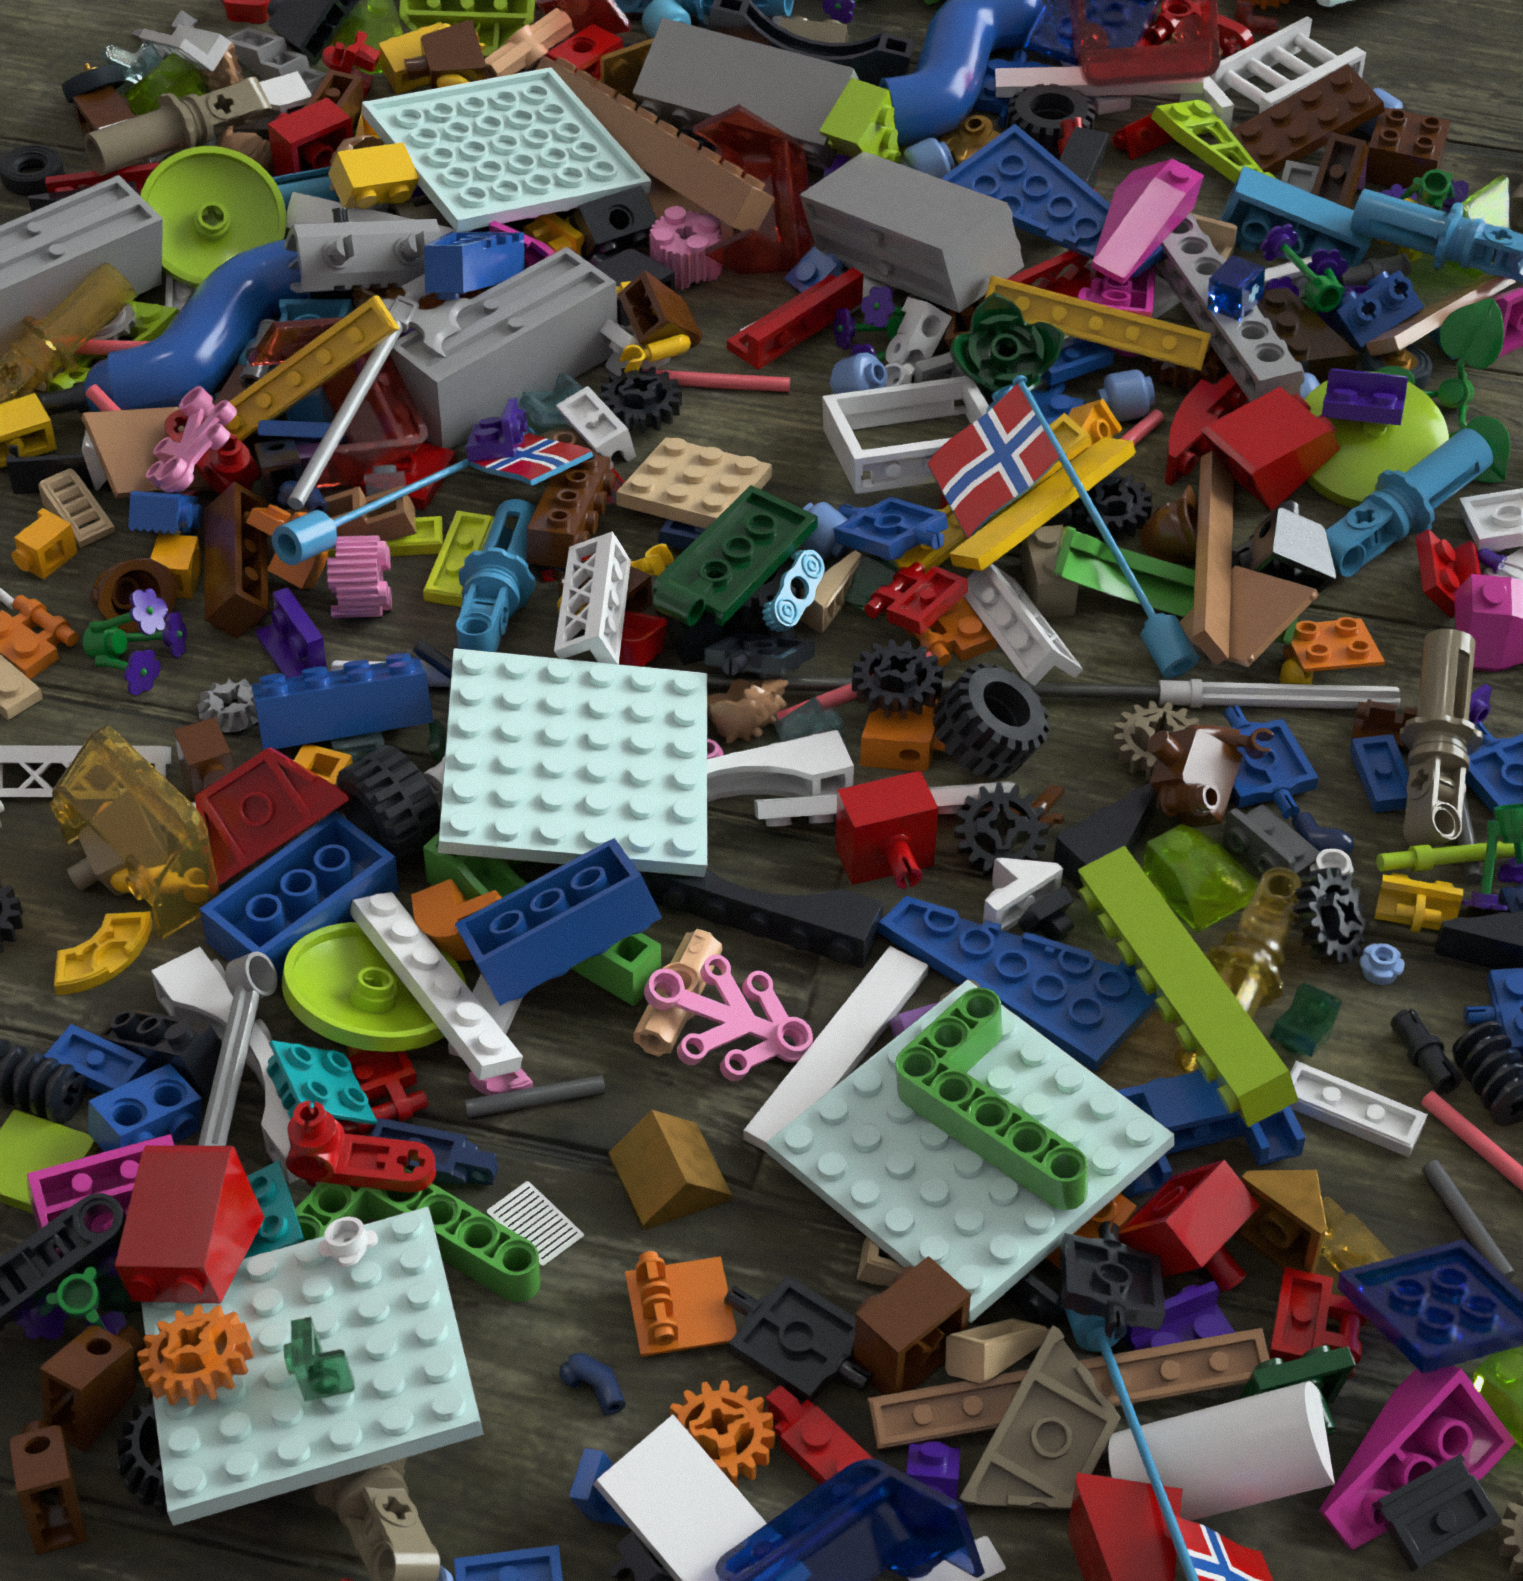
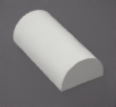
(1234, 1451)

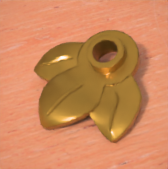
(969, 137)

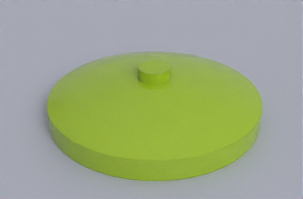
(212, 209)
(1375, 447)
(352, 994)

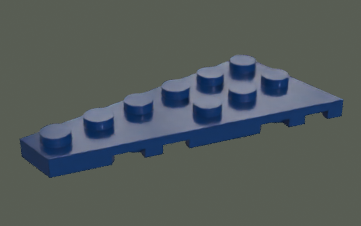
(1040, 193)
(1049, 985)

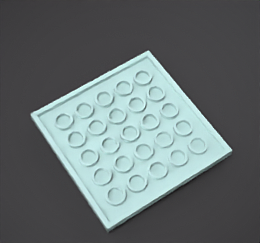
(505, 148)
(572, 755)
(938, 1199)
(402, 1348)

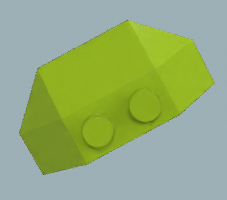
(492, 19)

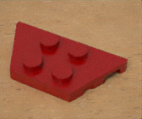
(262, 809)

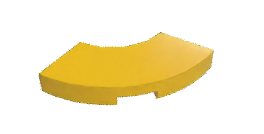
(103, 955)

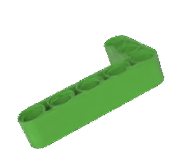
(937, 1087)
(456, 1238)

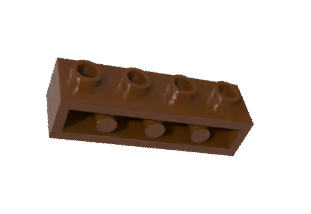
(569, 511)
(235, 562)

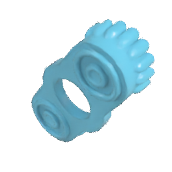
(785, 608)

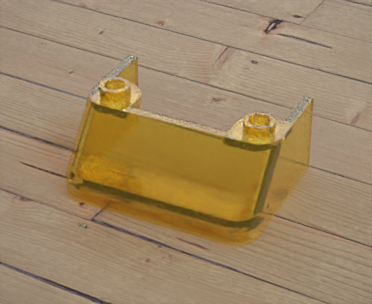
(143, 823)

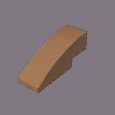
(389, 521)

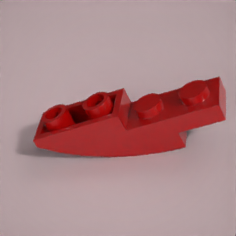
(1198, 409)

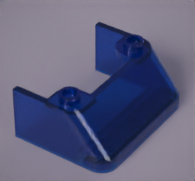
(857, 1529)

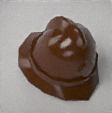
(1173, 530)
(114, 586)

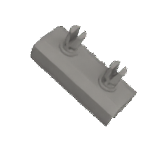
(359, 253)

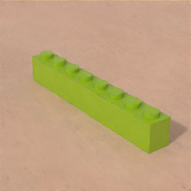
(1186, 988)

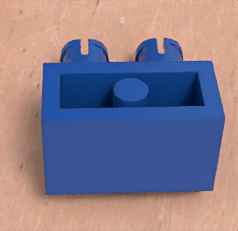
(1377, 309)

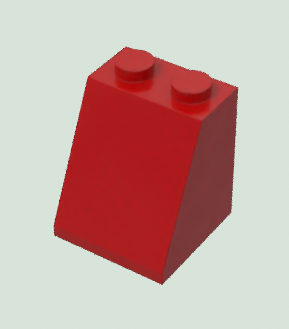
(1272, 445)
(187, 1224)
(1121, 1530)

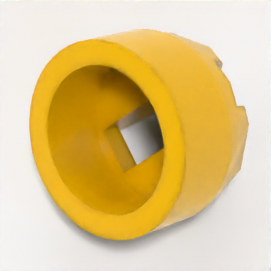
(1293, 674)

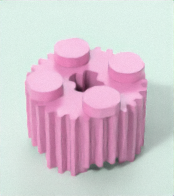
(680, 243)
(357, 577)

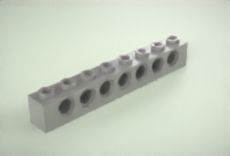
(1246, 346)

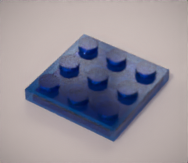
(1121, 19)
(1438, 1304)

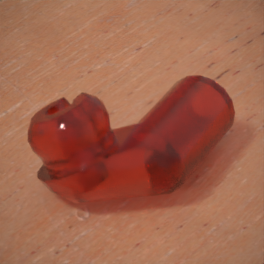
(1254, 23)

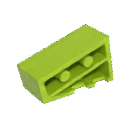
(863, 122)

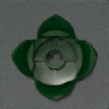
(1001, 328)

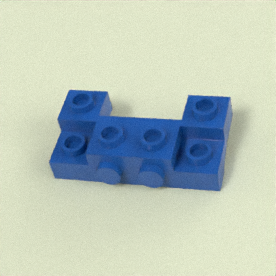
(1198, 1118)

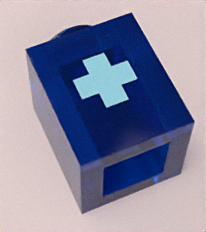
(1236, 288)

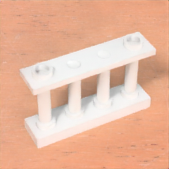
(1281, 49)

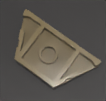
(1045, 1436)

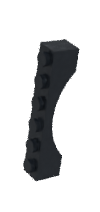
(871, 58)
(827, 924)

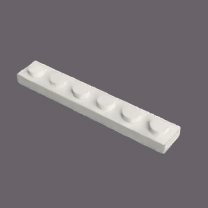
(823, 807)
(436, 986)

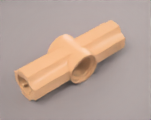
(529, 45)
(661, 1028)

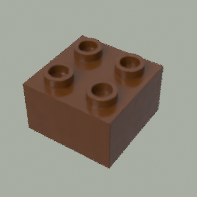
(1405, 147)
(907, 1325)

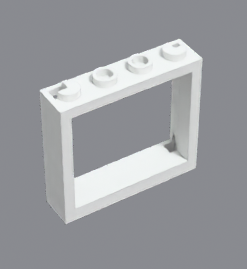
(898, 464)

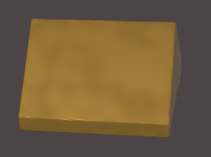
(667, 1170)
(1290, 1217)

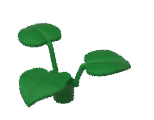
(1475, 337)

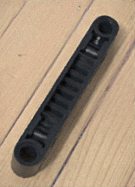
(35, 1267)

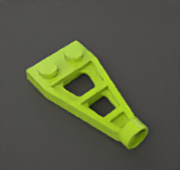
(1196, 117)
(150, 324)

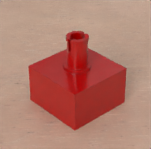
(307, 137)
(887, 829)
(1192, 1221)

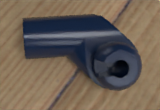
(314, 502)
(1322, 837)
(599, 1376)

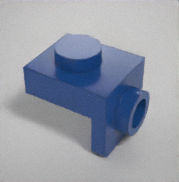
(812, 269)

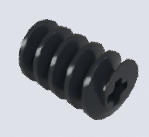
(1492, 1070)
(39, 1084)

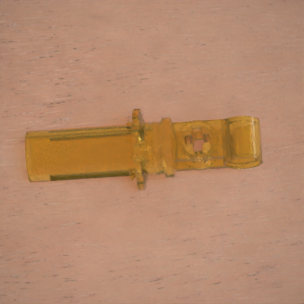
(62, 332)
(1253, 952)

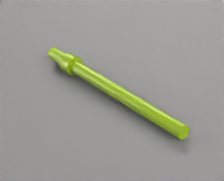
(1425, 857)

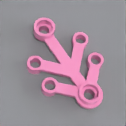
(176, 459)
(735, 1017)

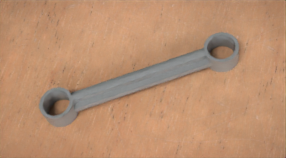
(236, 1041)

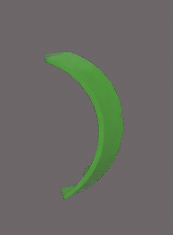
(1165, 584)

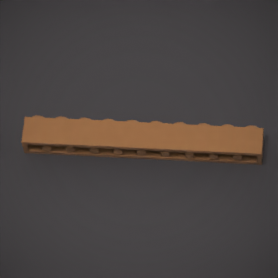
(668, 157)

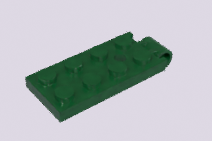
(739, 547)

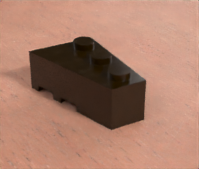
(1306, 334)

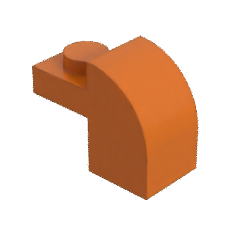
(302, 574)
(441, 907)

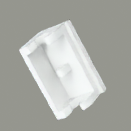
(597, 424)

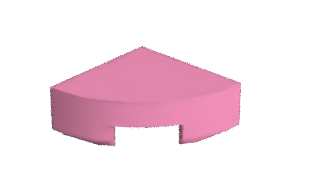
(501, 1084)

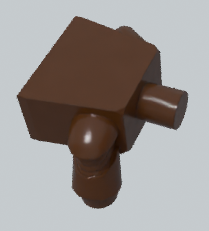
(1199, 769)

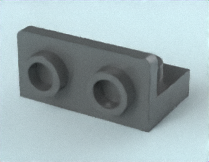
(1268, 841)

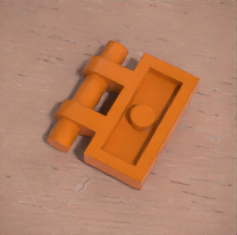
(958, 632)
(26, 649)

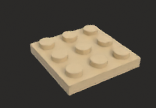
(690, 482)

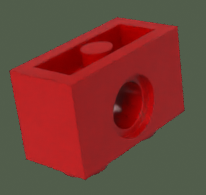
(587, 48)

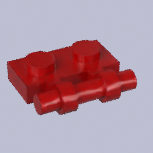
(917, 598)
(385, 1075)
(1303, 1313)

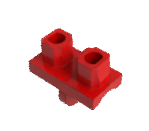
(352, 58)

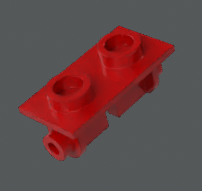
(1141, 137)

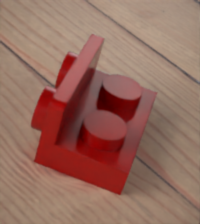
(1444, 568)

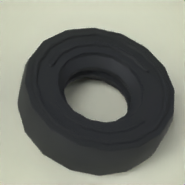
(25, 157)

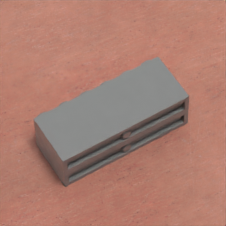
(705, 72)
(913, 230)
(66, 241)
(510, 344)

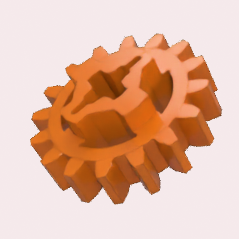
(195, 1355)
(736, 1422)

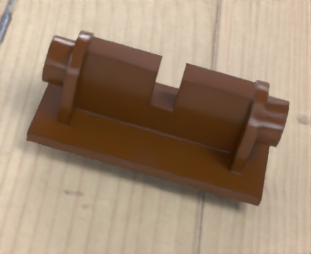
(1380, 719)

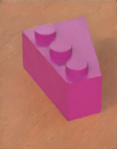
(63, 1185)

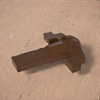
(1047, 800)

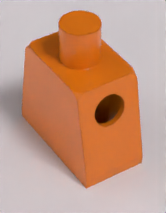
(900, 742)

